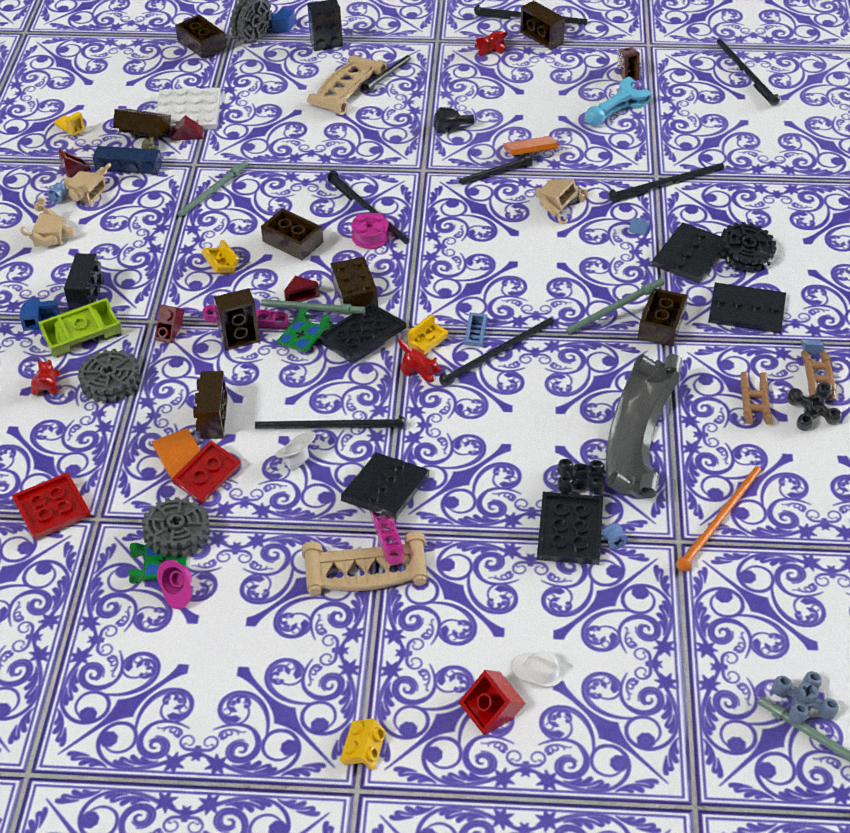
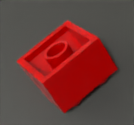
(491, 701)

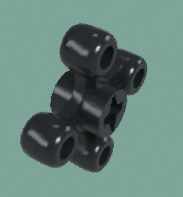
(814, 406)
(581, 476)

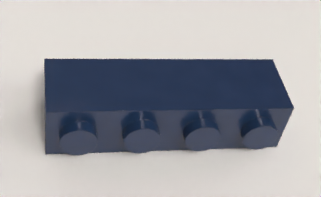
(128, 159)

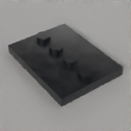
(688, 252)
(747, 307)
(361, 332)
(385, 485)
(570, 528)

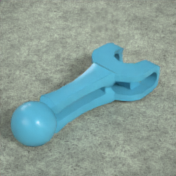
(623, 99)

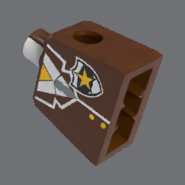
(628, 60)

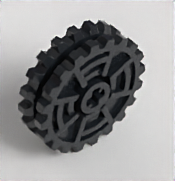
(746, 247)

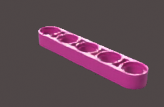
(270, 322)
(385, 535)

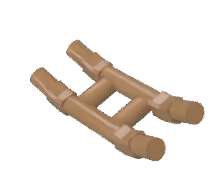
(814, 379)
(762, 393)

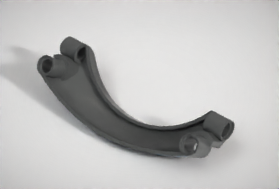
(633, 425)

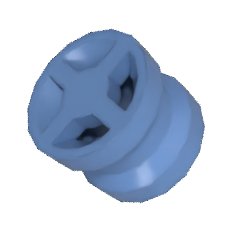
(57, 193)
(615, 536)

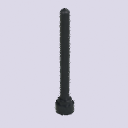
(368, 85)
(525, 160)

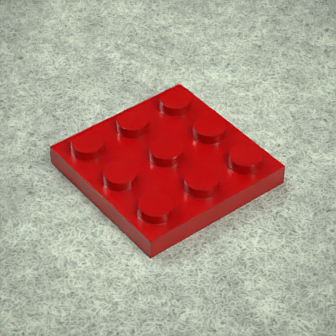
(51, 506)

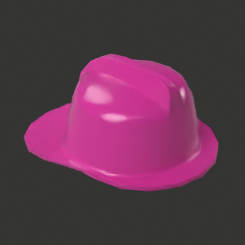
(175, 583)

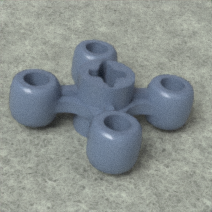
(805, 698)

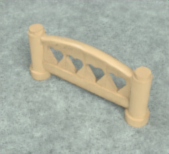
(338, 102)
(320, 563)

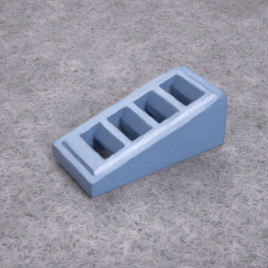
(479, 319)

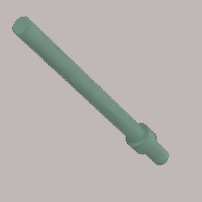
(233, 172)
(645, 290)
(346, 309)
(780, 713)

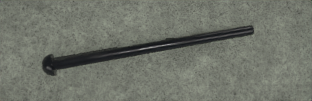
(497, 13)
(760, 87)
(333, 178)
(644, 188)
(445, 379)
(400, 422)

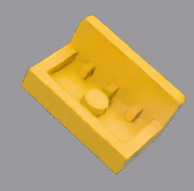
(221, 258)
(426, 335)
(363, 743)

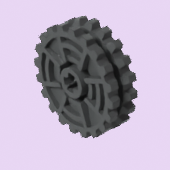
(250, 20)
(109, 376)
(176, 527)

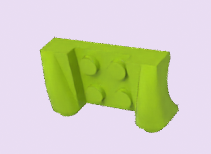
(79, 325)

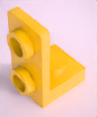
(72, 125)

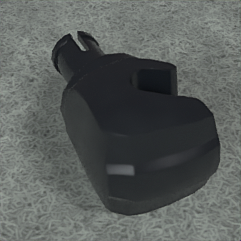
(451, 119)

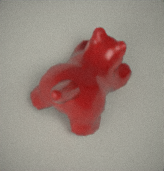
(494, 41)
(415, 361)
(45, 379)

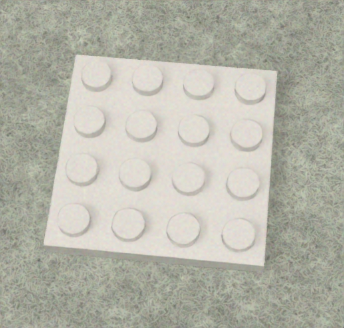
(196, 103)

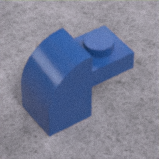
(282, 21)
(35, 311)

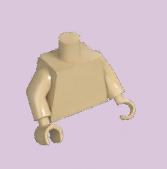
(86, 186)
(558, 194)
(49, 228)

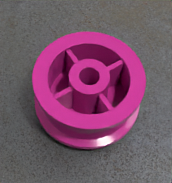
(370, 230)

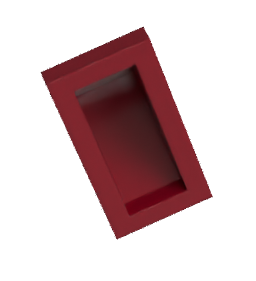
(187, 130)
(72, 164)
(301, 290)

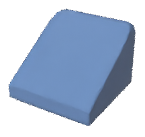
(639, 226)
(812, 346)

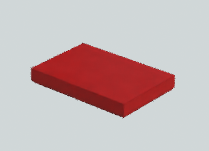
(206, 472)

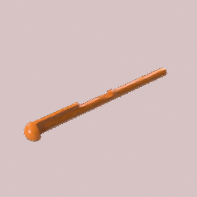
(684, 563)

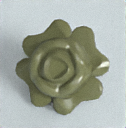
(149, 144)

